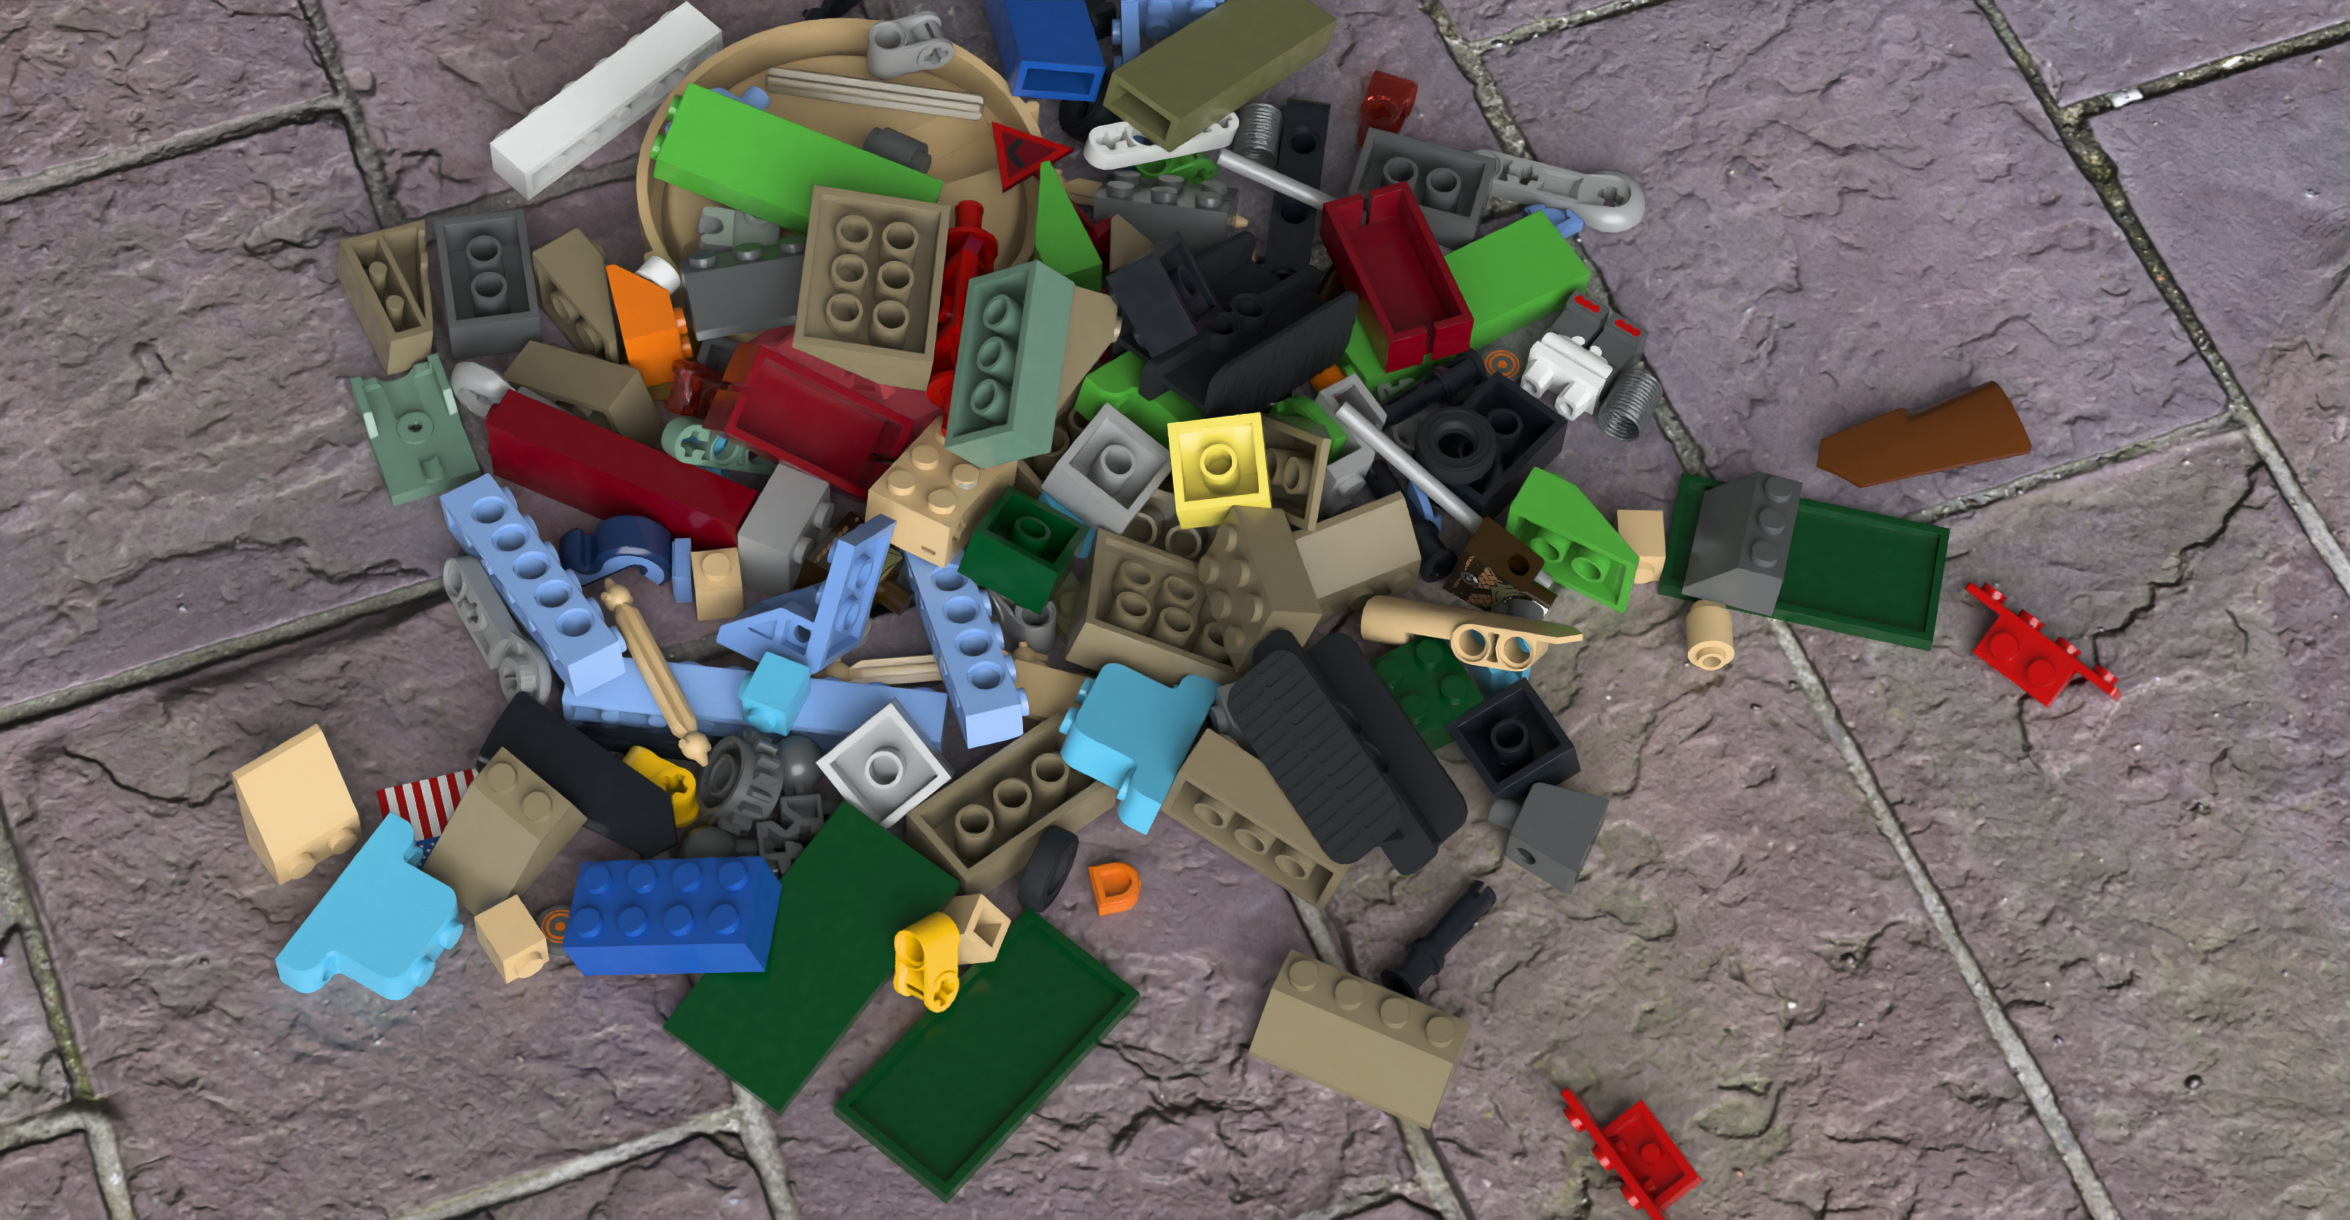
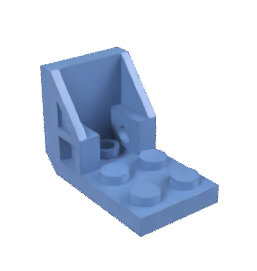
(820, 619)

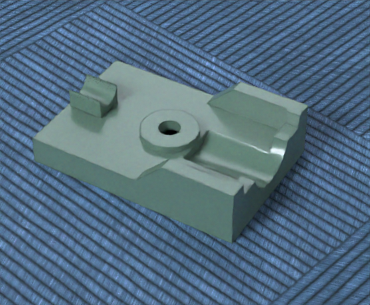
(419, 461)

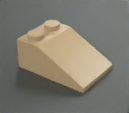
(296, 806)

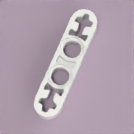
(1114, 145)

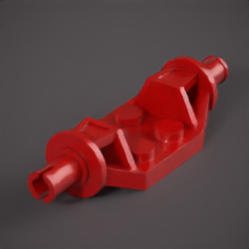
(967, 256)

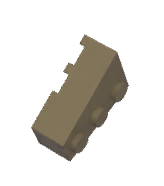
(390, 292)
(589, 389)

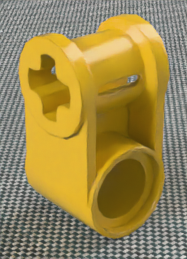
(669, 777)
(928, 961)

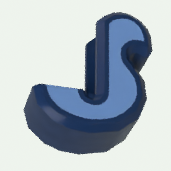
(616, 546)

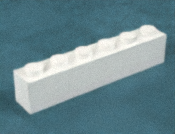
(604, 101)

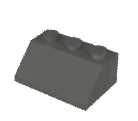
(743, 288)
(1743, 542)

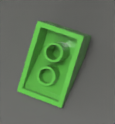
(1061, 237)
(1573, 539)

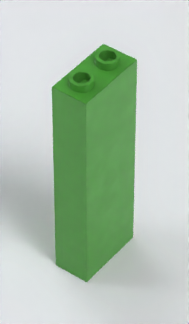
(769, 162)
(1507, 284)

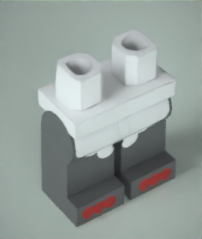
(1582, 356)

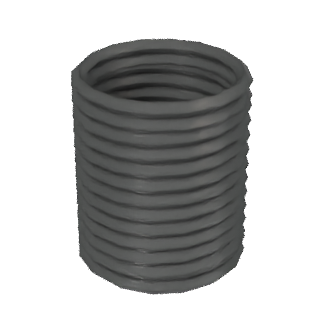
(1259, 134)
(1629, 405)

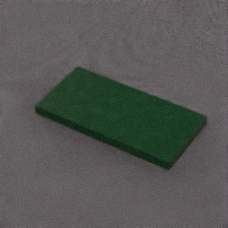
(1842, 569)
(823, 962)
(989, 1059)

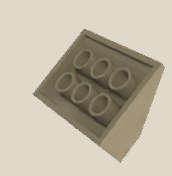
(872, 284)
(1146, 614)

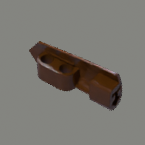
(1940, 437)

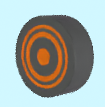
(1505, 361)
(553, 926)

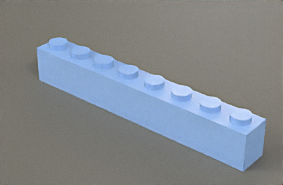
(712, 692)

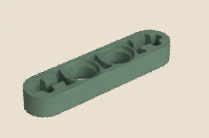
(731, 458)

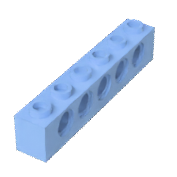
(534, 584)
(967, 651)

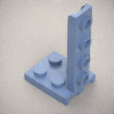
(1155, 20)

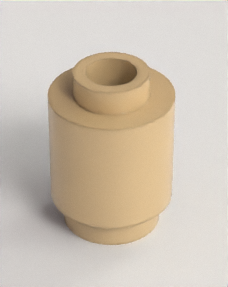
(1709, 635)

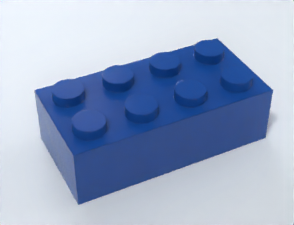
(672, 916)

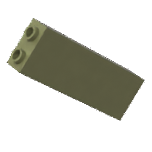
(1216, 66)

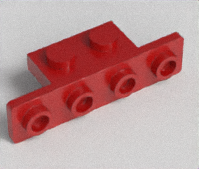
(2030, 658)
(1640, 1151)

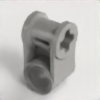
(905, 45)
(1018, 622)

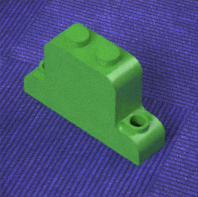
(1119, 386)

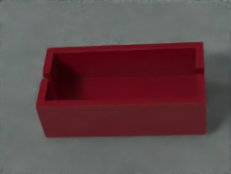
(1400, 276)
(805, 421)

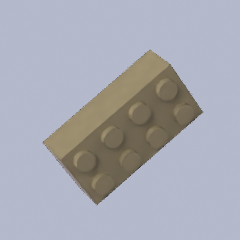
(1001, 809)
(1244, 812)

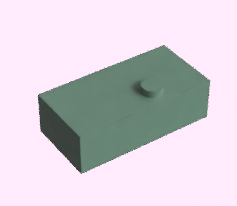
(1009, 365)

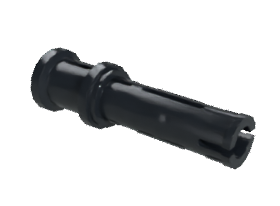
(1438, 384)
(1436, 559)
(1427, 954)

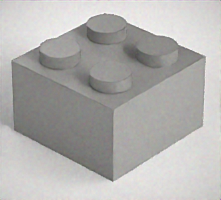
(783, 530)
(886, 765)

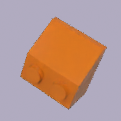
(649, 325)

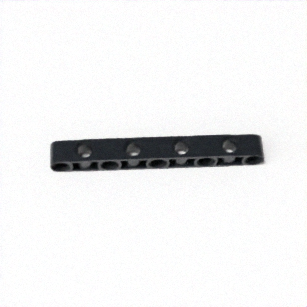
(1292, 220)

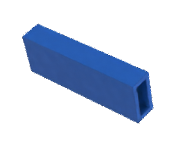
(1047, 48)

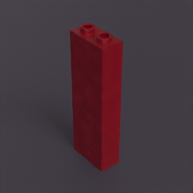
(612, 473)

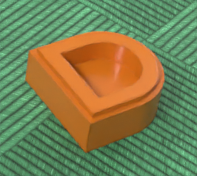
(1114, 887)

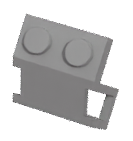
(1347, 474)

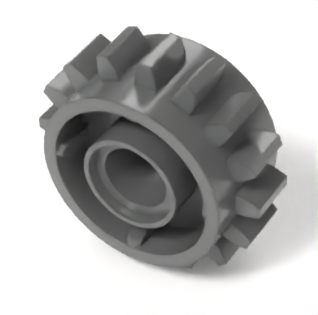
(740, 782)

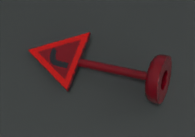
(1021, 157)

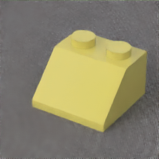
(1217, 467)

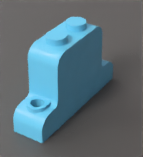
(1135, 735)
(376, 922)

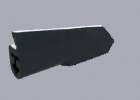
(600, 785)

